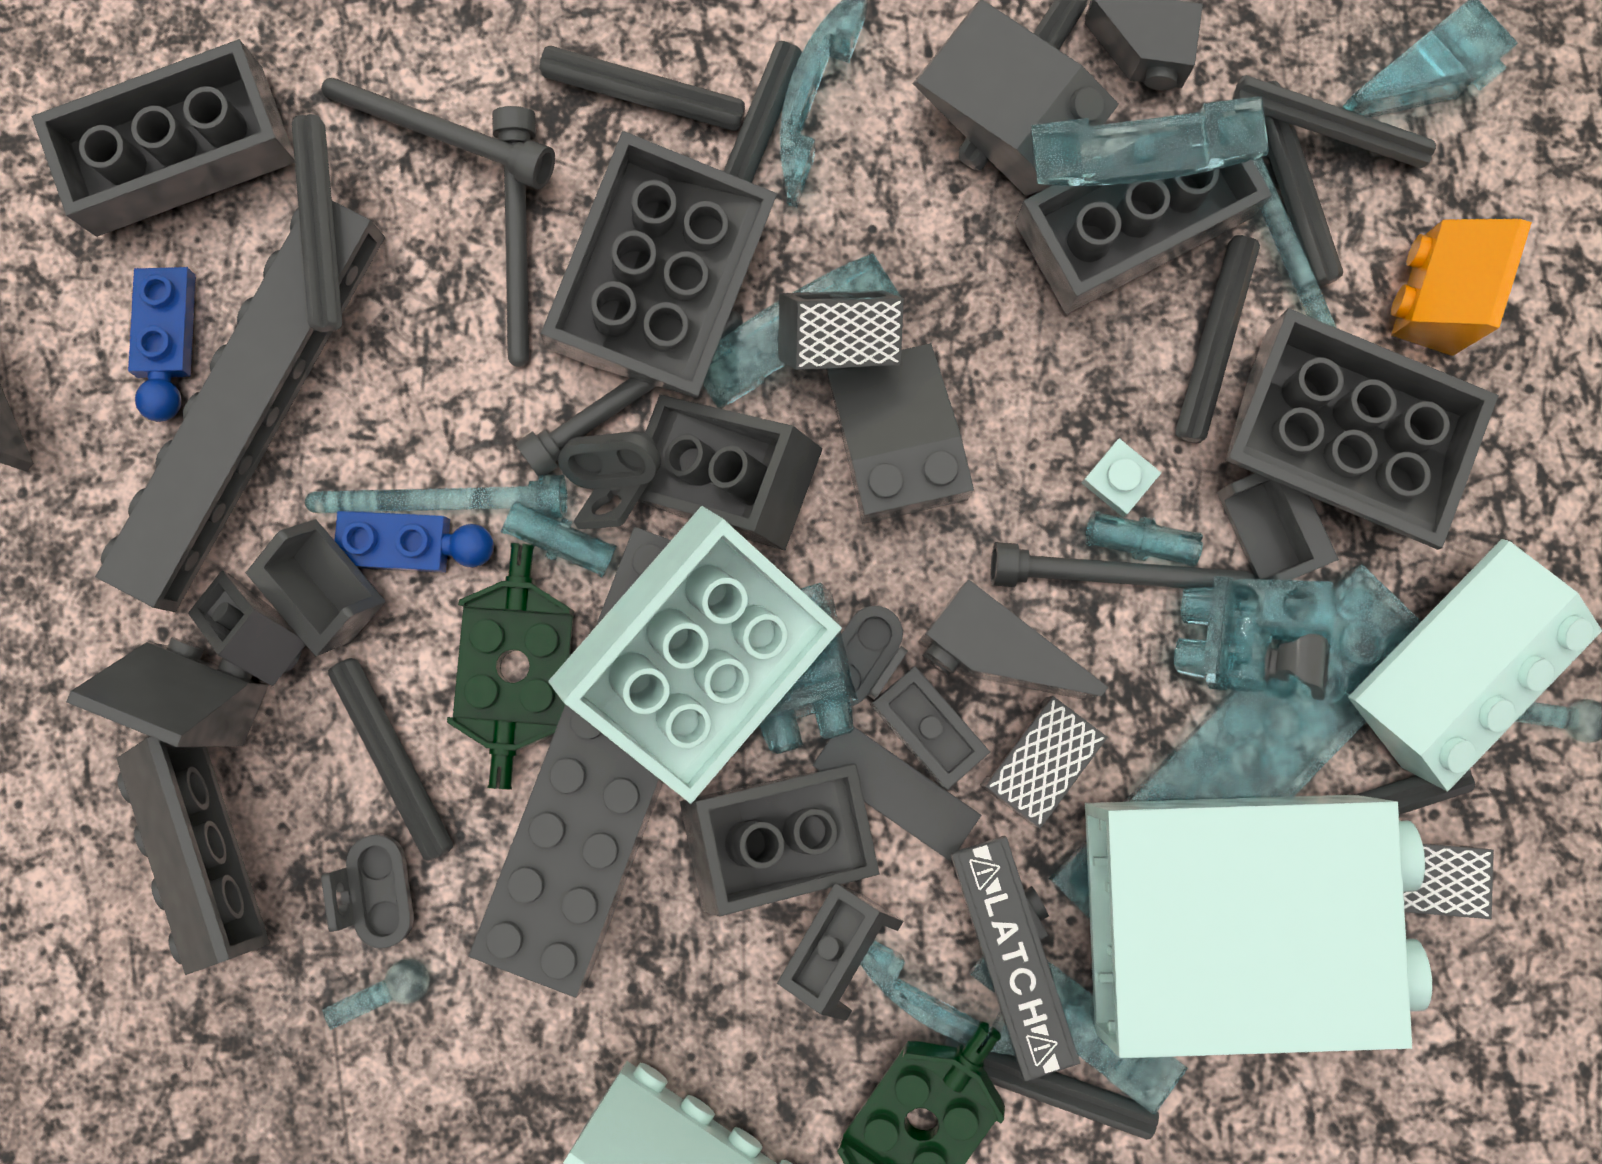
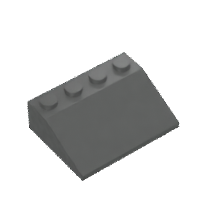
(657, 267)
(1360, 427)

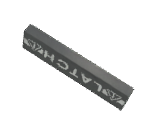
(1015, 958)

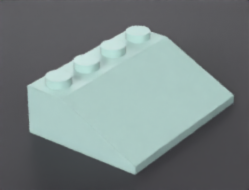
(694, 654)
(652, 1125)

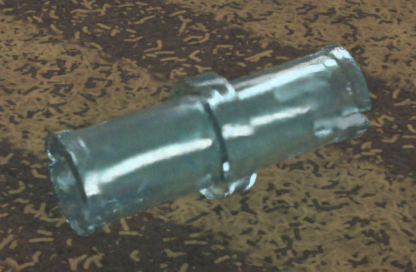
(558, 538)
(1144, 538)

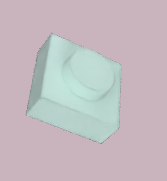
(1121, 477)

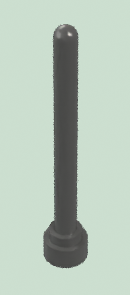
(515, 125)
(528, 161)
(544, 448)
(1015, 565)

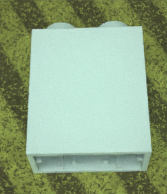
(1253, 925)

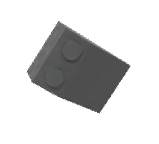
(1000, 81)
(900, 436)
(731, 464)
(994, 645)
(175, 696)
(779, 839)

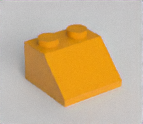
(1458, 282)

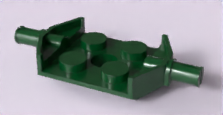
(495, 623)
(931, 1078)

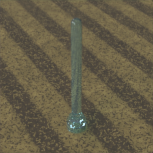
(1292, 253)
(544, 496)

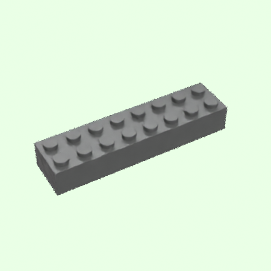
(572, 840)

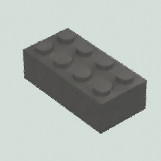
(163, 139)
(1111, 234)

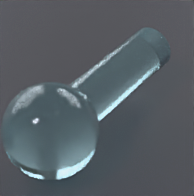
(1580, 719)
(404, 983)

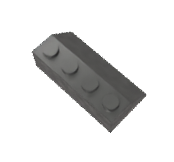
(191, 853)

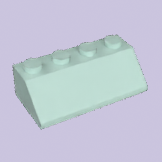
(1474, 665)

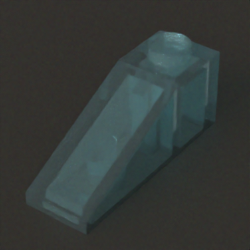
(1440, 65)

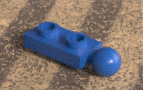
(161, 337)
(410, 541)

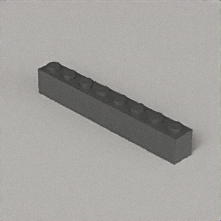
(230, 421)

